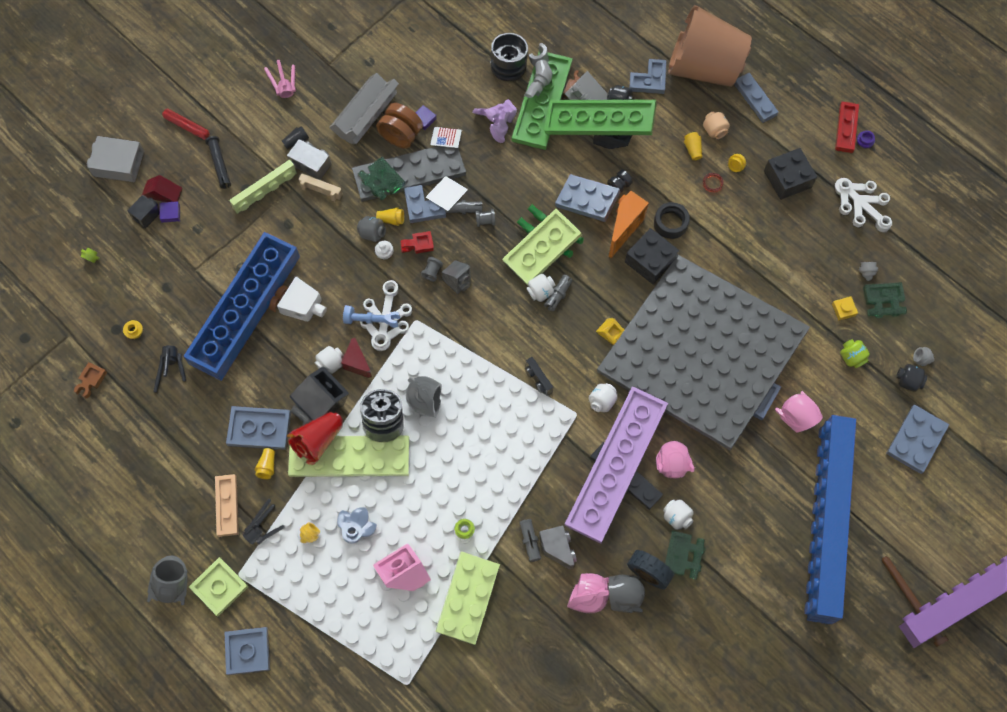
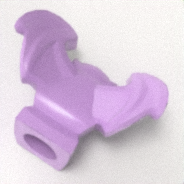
(499, 116)

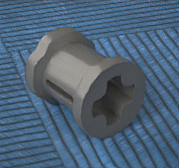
(484, 218)
(432, 269)

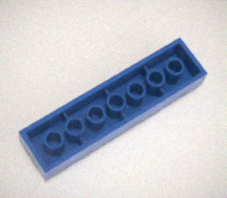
(242, 306)

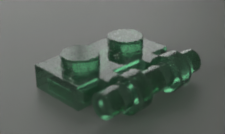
(385, 174)
(883, 294)
(678, 551)

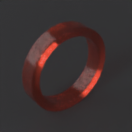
(715, 175)

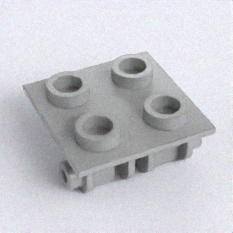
(586, 89)

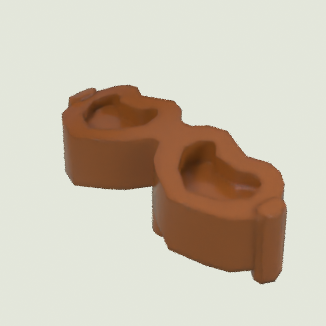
(277, 298)

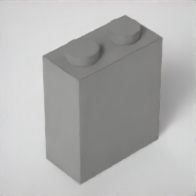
(115, 159)

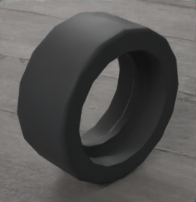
(678, 209)

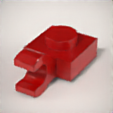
(420, 242)

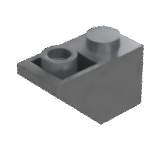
(556, 546)

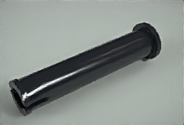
(218, 161)

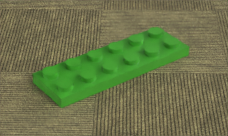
(533, 112)
(600, 117)

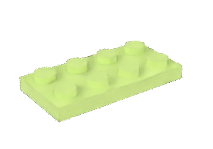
(542, 246)
(467, 598)

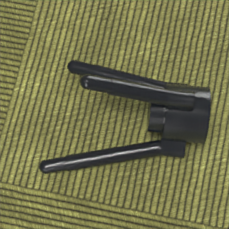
(169, 357)
(253, 532)

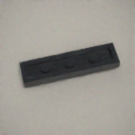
(638, 487)

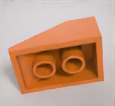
(630, 216)

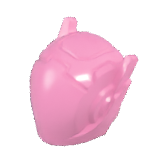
(800, 412)
(674, 460)
(589, 594)

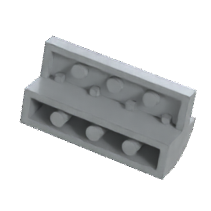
(364, 108)

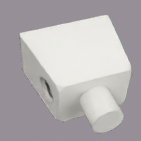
(301, 301)

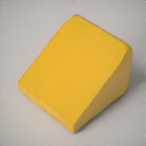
(610, 330)

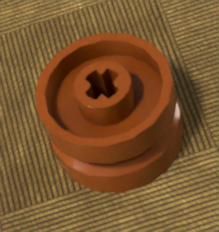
(399, 125)

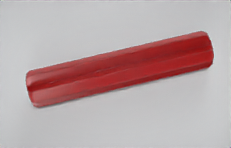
(186, 124)

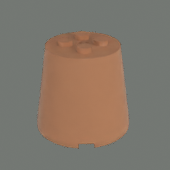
(709, 50)

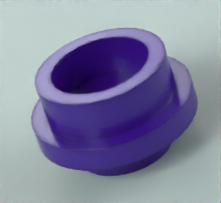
(866, 139)

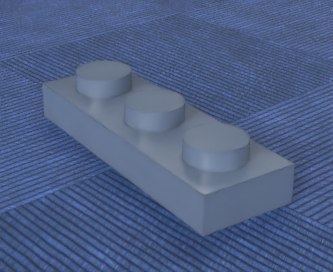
(756, 97)

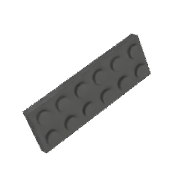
(418, 169)

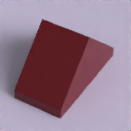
(162, 189)
(354, 360)

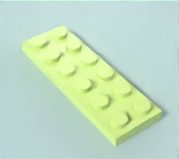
(355, 458)

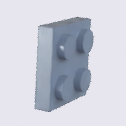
(247, 651)

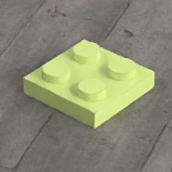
(218, 586)

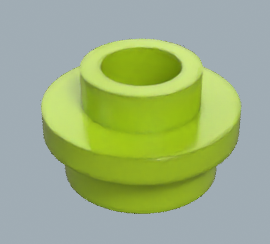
(89, 255)
(464, 522)

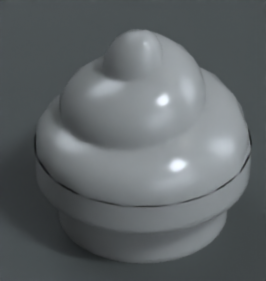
(868, 270)
(923, 356)

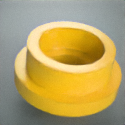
(132, 334)

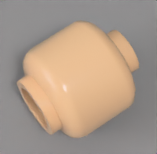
(716, 125)

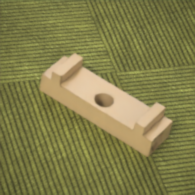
(320, 186)

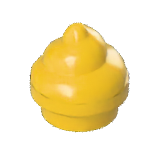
(737, 163)
(309, 533)

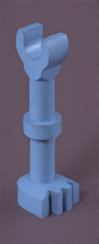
(349, 316)

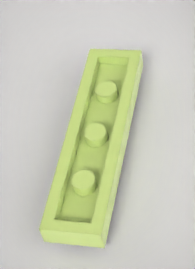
(263, 186)

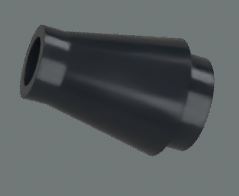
(291, 139)

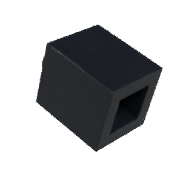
(144, 211)

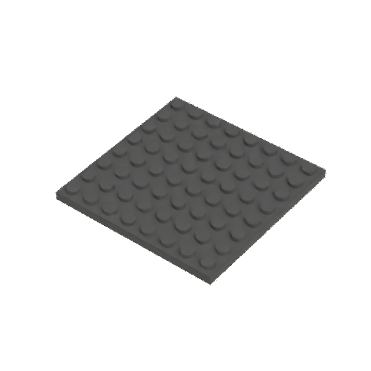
(704, 350)

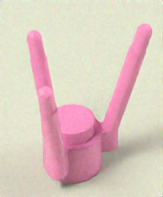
(284, 88)

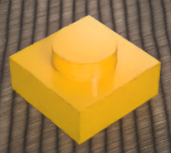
(844, 308)

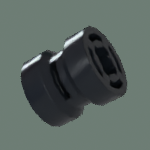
(621, 180)

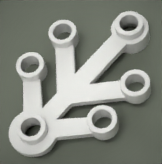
(862, 202)
(383, 334)

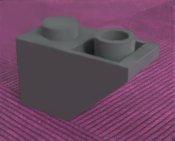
(457, 276)

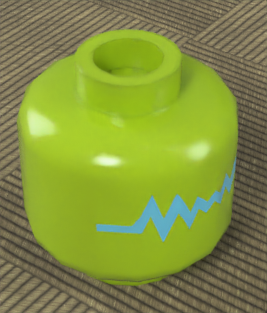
(854, 353)

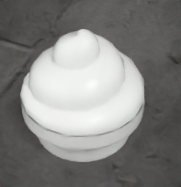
(384, 250)

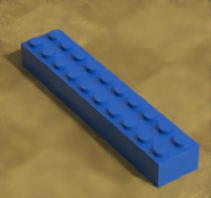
(831, 520)

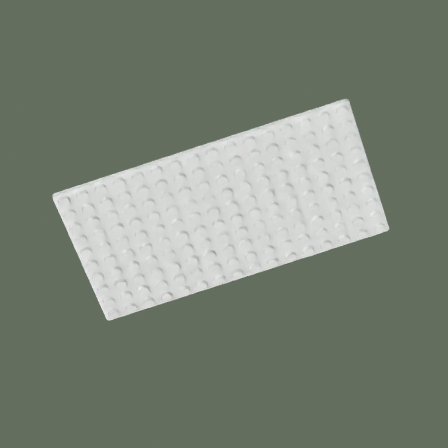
(462, 465)

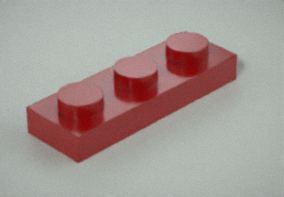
(847, 127)

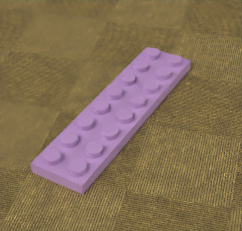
(616, 465)

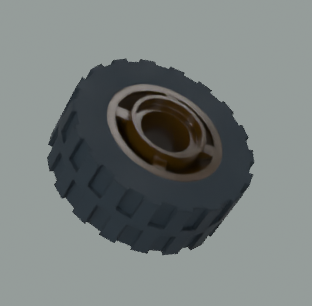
(650, 569)

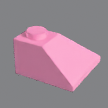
(402, 570)

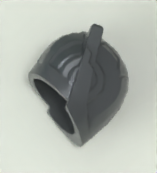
(424, 395)
(168, 581)
(626, 593)

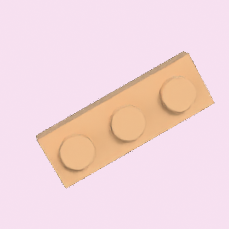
(226, 505)

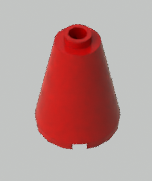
(315, 437)

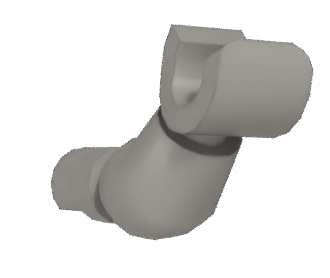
(543, 72)

